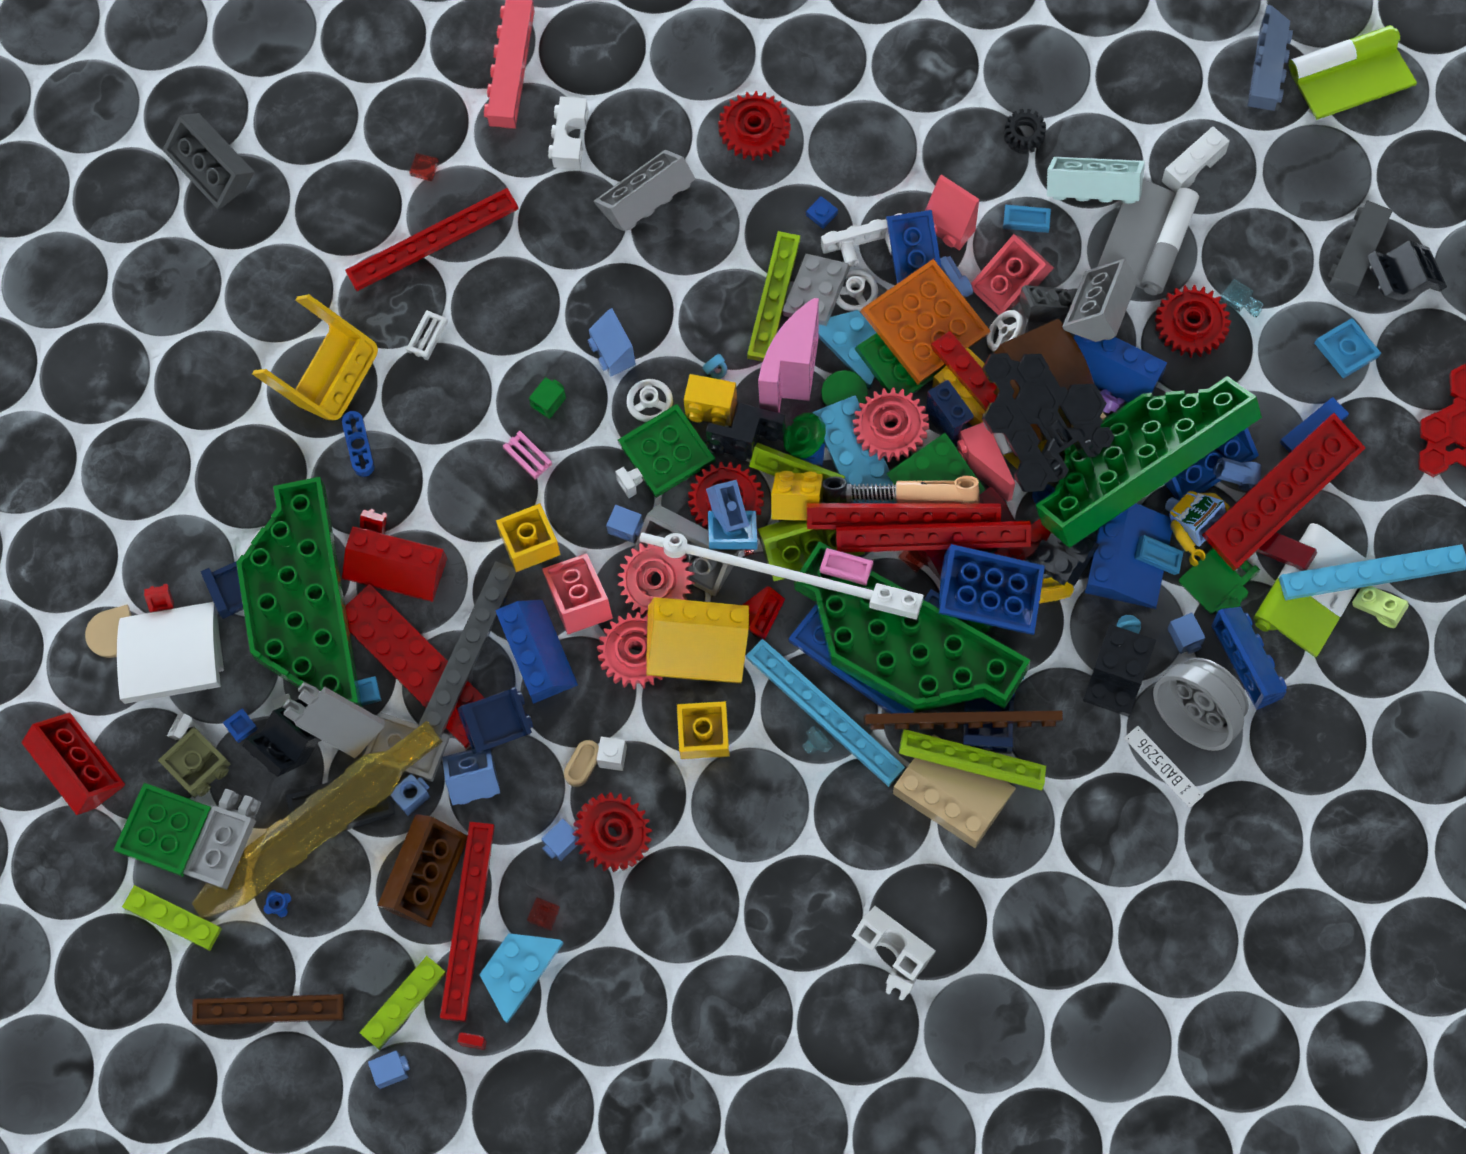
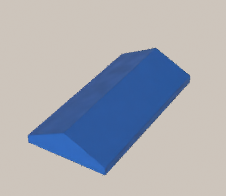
(912, 242)

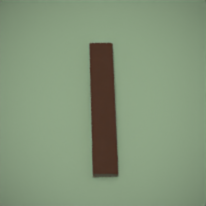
(268, 1009)

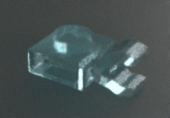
(1240, 296)

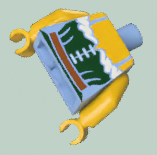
(1192, 518)

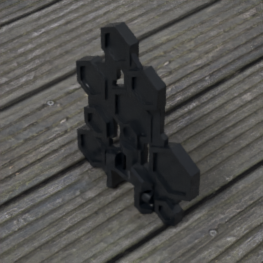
(1039, 404)

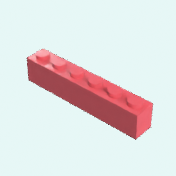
(510, 63)

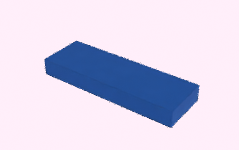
(1300, 432)

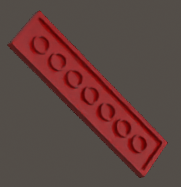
(1283, 491)
(403, 652)

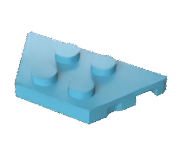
(843, 336)
(516, 970)

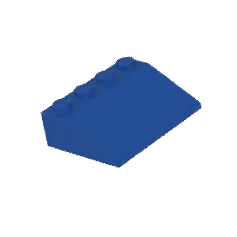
(1113, 567)
(990, 589)

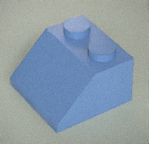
(612, 344)
(470, 776)

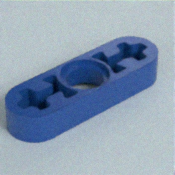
(365, 450)

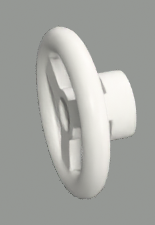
(858, 280)
(1006, 332)
(648, 391)

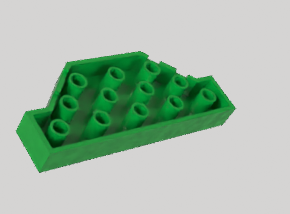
(1150, 446)
(296, 594)
(908, 659)

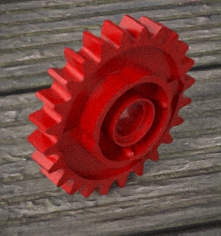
(759, 140)
(1195, 305)
(748, 489)
(597, 840)

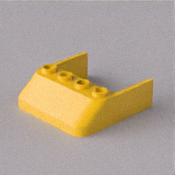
(335, 369)

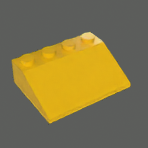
(696, 640)

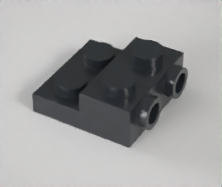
(1064, 562)

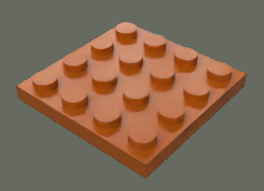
(918, 314)

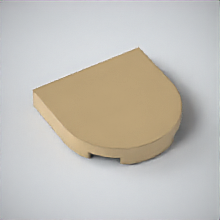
(103, 631)

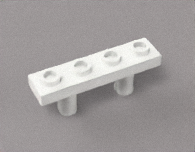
(854, 236)

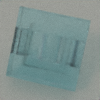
(817, 741)

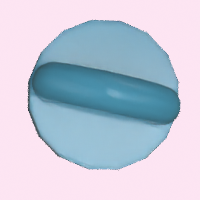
(713, 364)
(1129, 623)

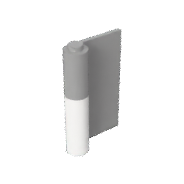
(1151, 234)

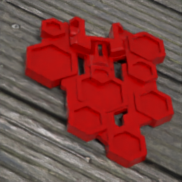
(1444, 429)

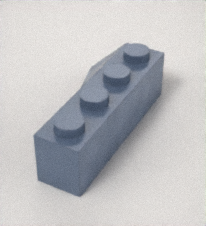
(1269, 60)

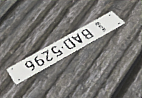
(1163, 766)

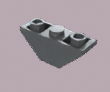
(1044, 302)

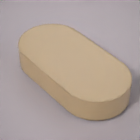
(581, 763)

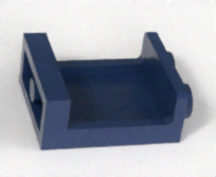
(948, 410)
(224, 589)
(495, 720)
(989, 738)

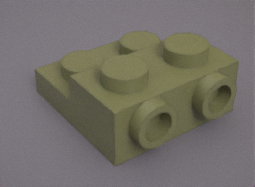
(195, 763)

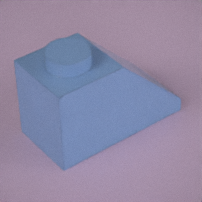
(728, 505)

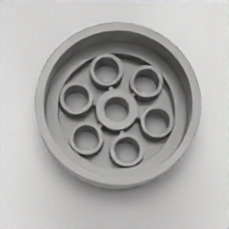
(1202, 703)

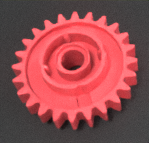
(891, 408)
(639, 572)
(617, 648)

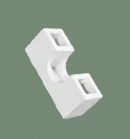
(570, 115)
(1203, 152)
(882, 930)

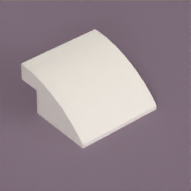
(168, 653)

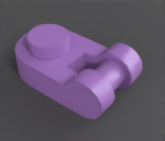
(1113, 403)

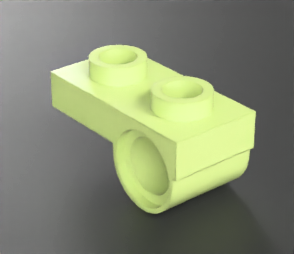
(1381, 604)

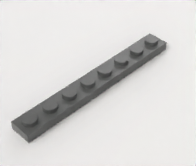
(468, 647)

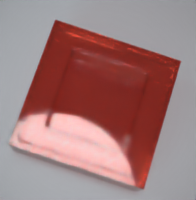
(424, 167)
(912, 560)

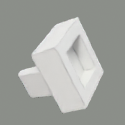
(629, 480)
(181, 726)
(900, 981)

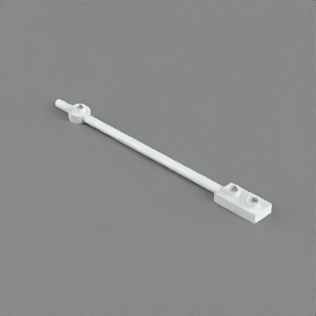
(882, 598)

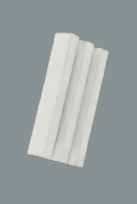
(430, 347)

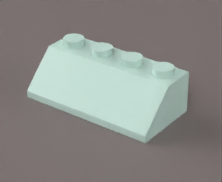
(1095, 179)

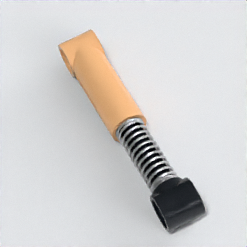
(962, 490)

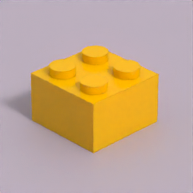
(710, 400)
(793, 492)
(528, 537)
(703, 730)

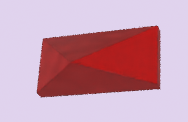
(763, 611)

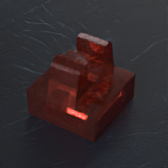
(543, 913)

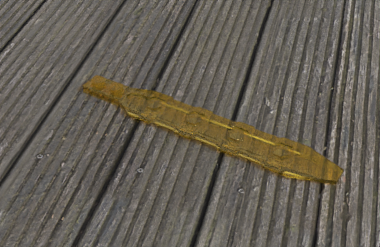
(317, 820)

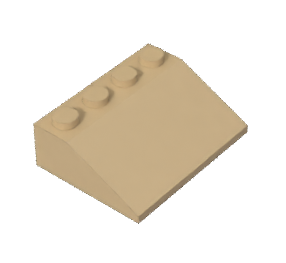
(954, 797)

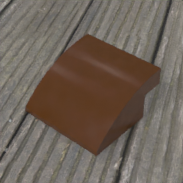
(1059, 352)

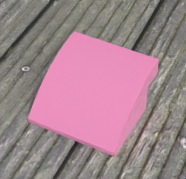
(790, 359)

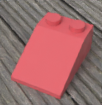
(953, 212)
(1008, 272)
(986, 460)
(577, 593)

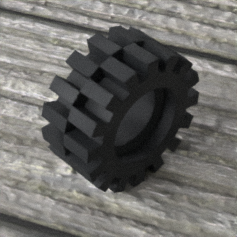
(1028, 119)

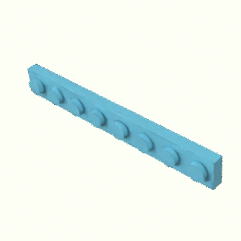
(1373, 572)
(825, 712)

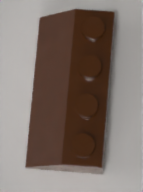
(423, 870)

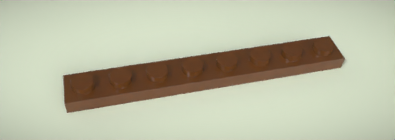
(974, 719)

